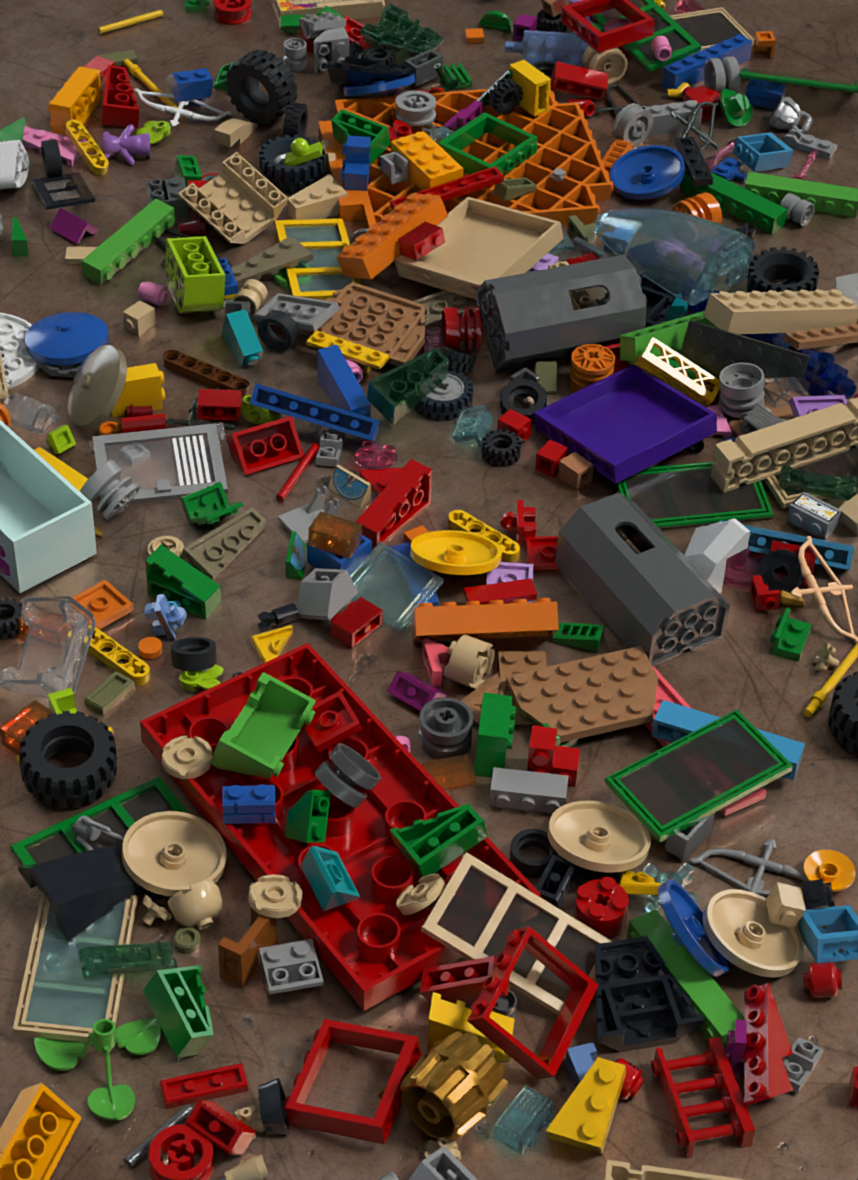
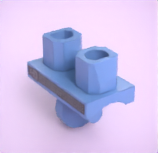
(168, 617)

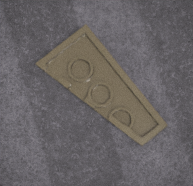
(269, 261)
(222, 545)

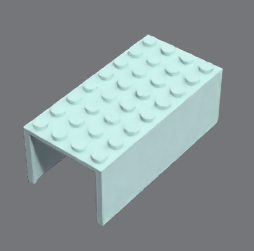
(42, 516)

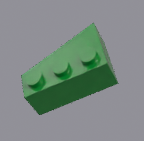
(350, 124)
(181, 582)
(494, 733)
(439, 840)
(181, 1009)

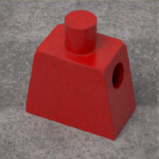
(702, 94)

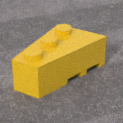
(451, 1018)
(590, 1108)

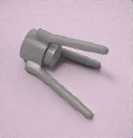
(90, 830)

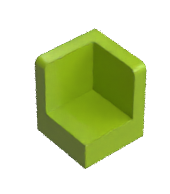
(62, 701)

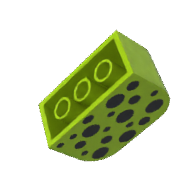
(194, 275)

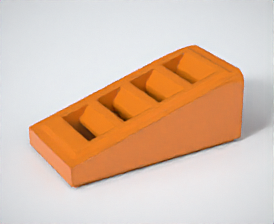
(616, 150)

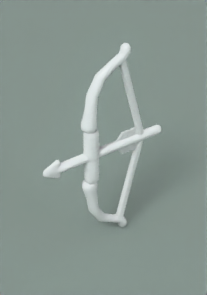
(179, 111)

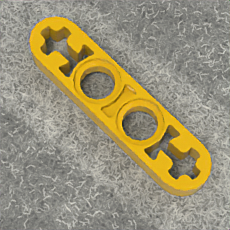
(89, 146)
(462, 521)
(119, 652)

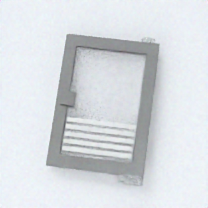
(165, 460)

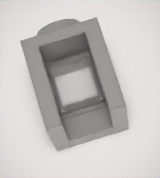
(395, 167)

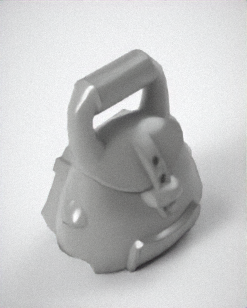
(787, 116)

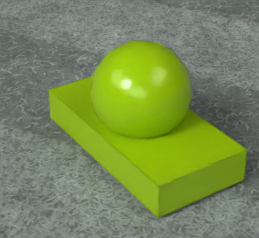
(302, 152)

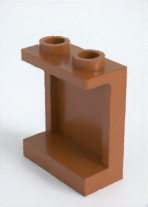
(242, 959)

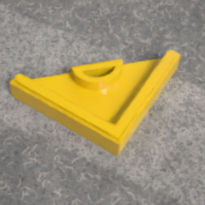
(271, 643)
(638, 883)

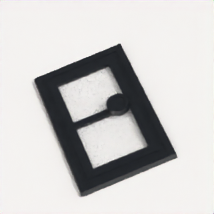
(62, 190)

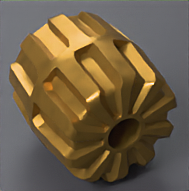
(453, 1086)

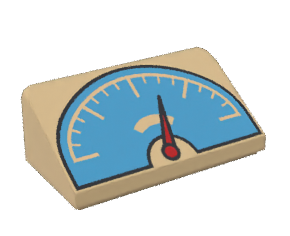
(350, 487)

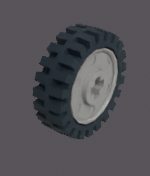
(447, 398)

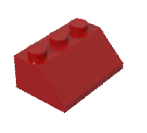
(265, 445)

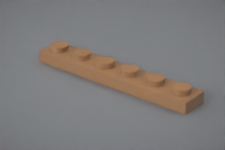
(822, 337)

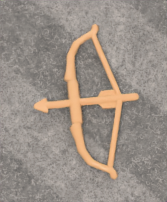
(834, 588)

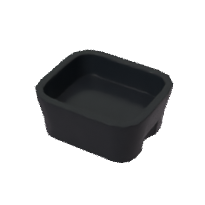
(272, 1108)

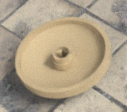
(599, 836)
(173, 852)
(742, 932)

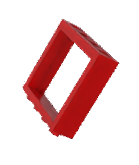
(574, 19)
(568, 1020)
(342, 1123)

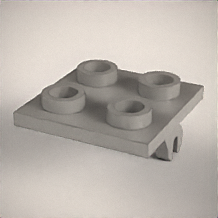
(302, 517)

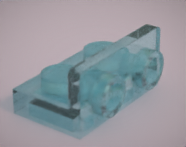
(473, 424)

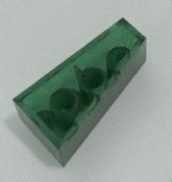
(407, 384)

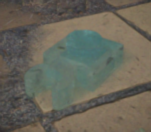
(437, 134)

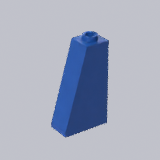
(340, 383)

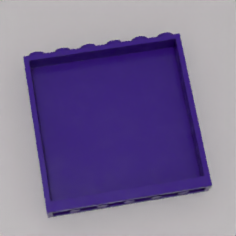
(626, 422)

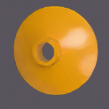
(830, 867)

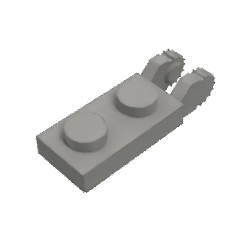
(808, 143)

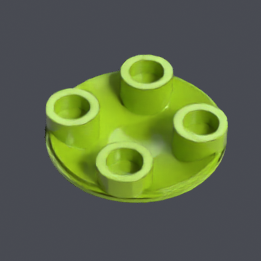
(257, 414)

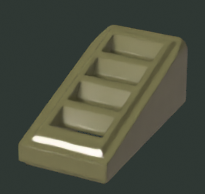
(513, 188)

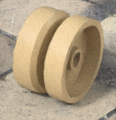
(609, 61)

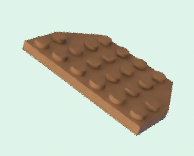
(377, 322)
(588, 693)

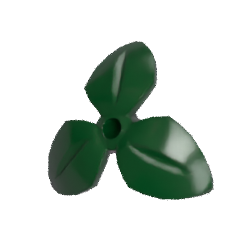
(446, 79)

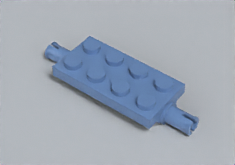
(549, 47)

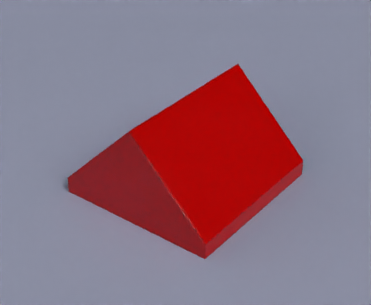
(143, 423)

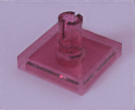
(741, 568)

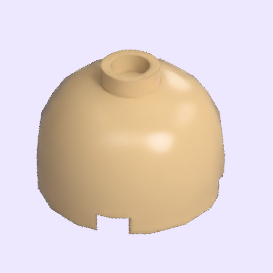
(198, 905)

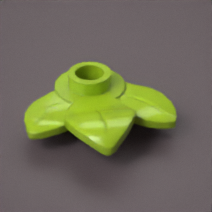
(156, 129)
(201, 679)

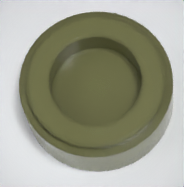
(187, 940)

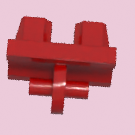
(522, 521)

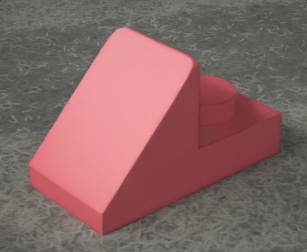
(435, 659)

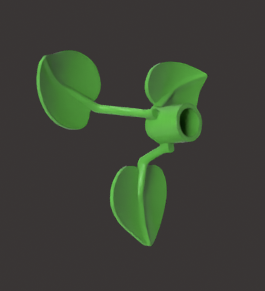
(138, 1039)

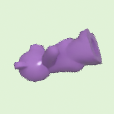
(126, 145)

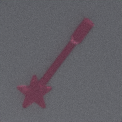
(811, 158)

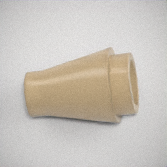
(250, 1169)

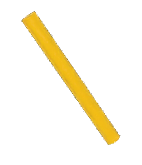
(131, 21)

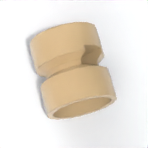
(254, 292)

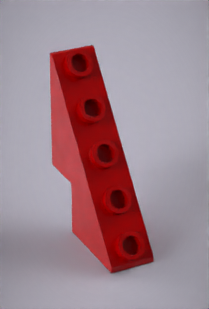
(765, 1047)

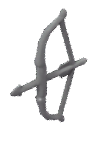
(754, 884)

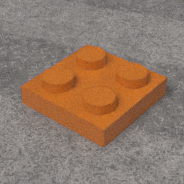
(104, 603)

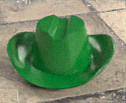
(735, 107)

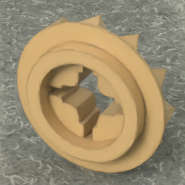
(170, 542)

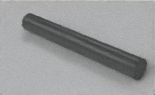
(143, 1149)

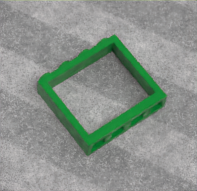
(525, 144)

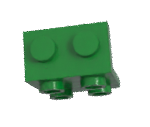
(208, 505)

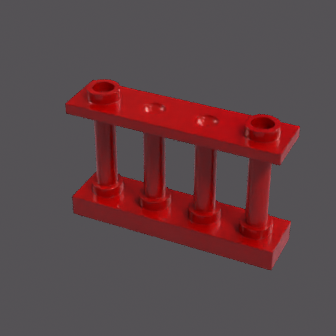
(722, 1080)

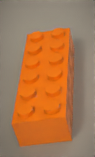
(380, 245)
(485, 621)

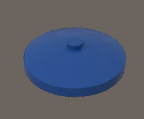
(379, 88)
(647, 172)
(65, 338)
(688, 930)

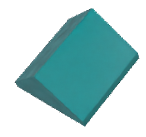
(328, 878)

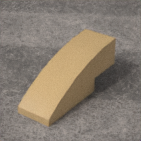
(233, 131)

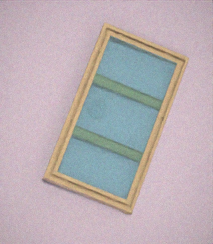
(54, 993)

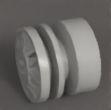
(741, 389)
(105, 486)

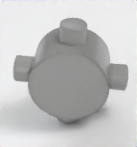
(558, 174)

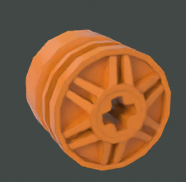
(701, 205)
(589, 365)

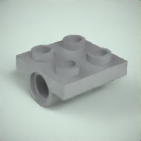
(316, 25)

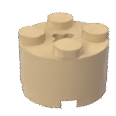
(469, 661)

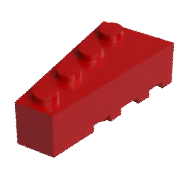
(119, 102)
(397, 503)

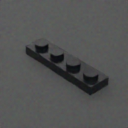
(694, 161)

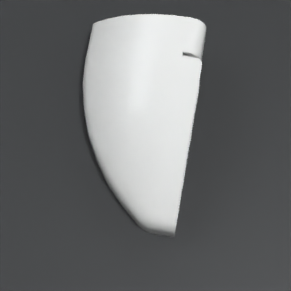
(13, 164)

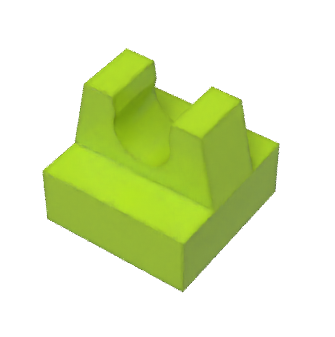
(60, 439)

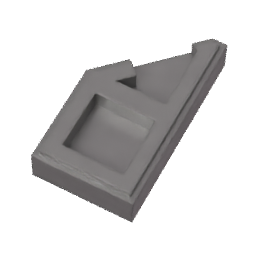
(586, 247)

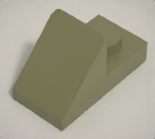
(578, 229)
(548, 375)

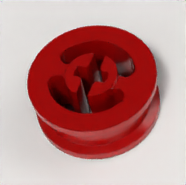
(232, 11)
(181, 1144)

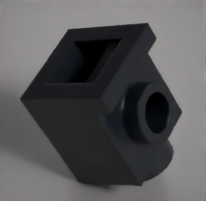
(818, 894)

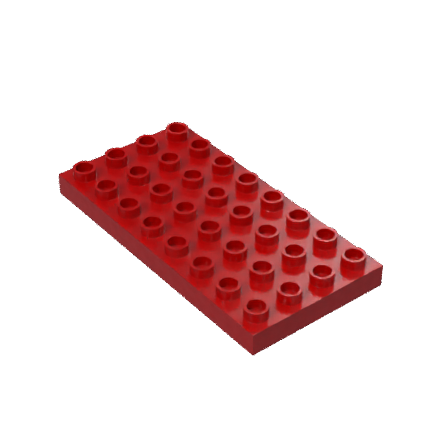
(366, 940)

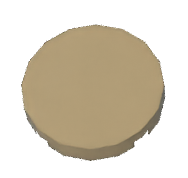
(187, 757)
(275, 896)
(418, 897)

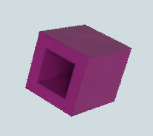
(523, 22)

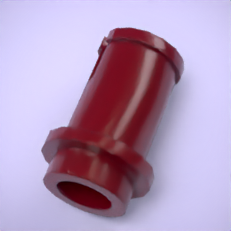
(134, 411)

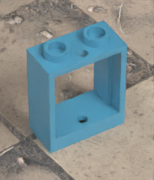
(748, 149)
(826, 946)

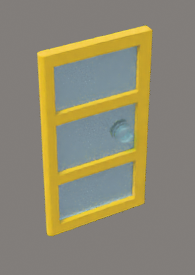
(325, 241)

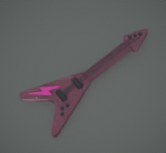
(712, 160)

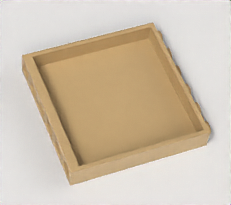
(482, 245)

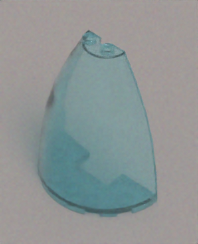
(677, 249)

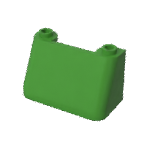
(264, 729)

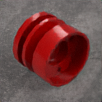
(462, 328)

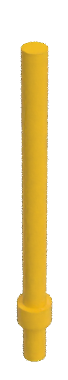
(136, 71)
(820, 697)

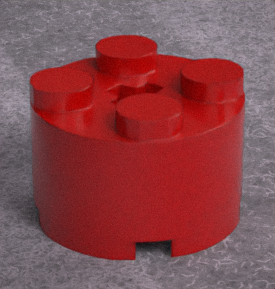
(602, 906)

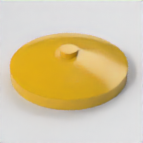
(455, 552)

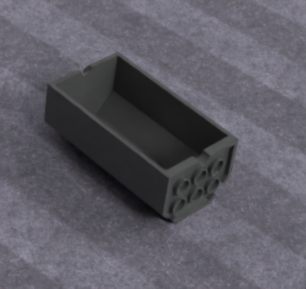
(533, 315)
(643, 597)

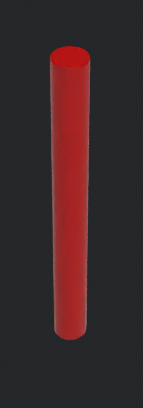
(297, 472)

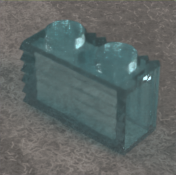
(524, 1120)

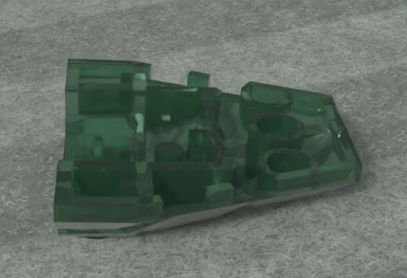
(400, 33)

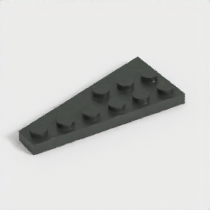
(716, 349)

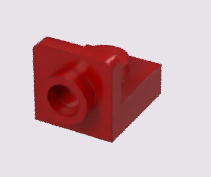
(762, 597)

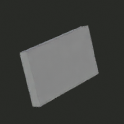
(306, 312)

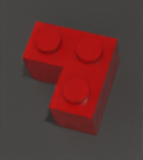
(549, 758)

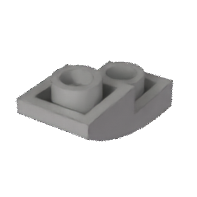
(330, 448)
(801, 1062)

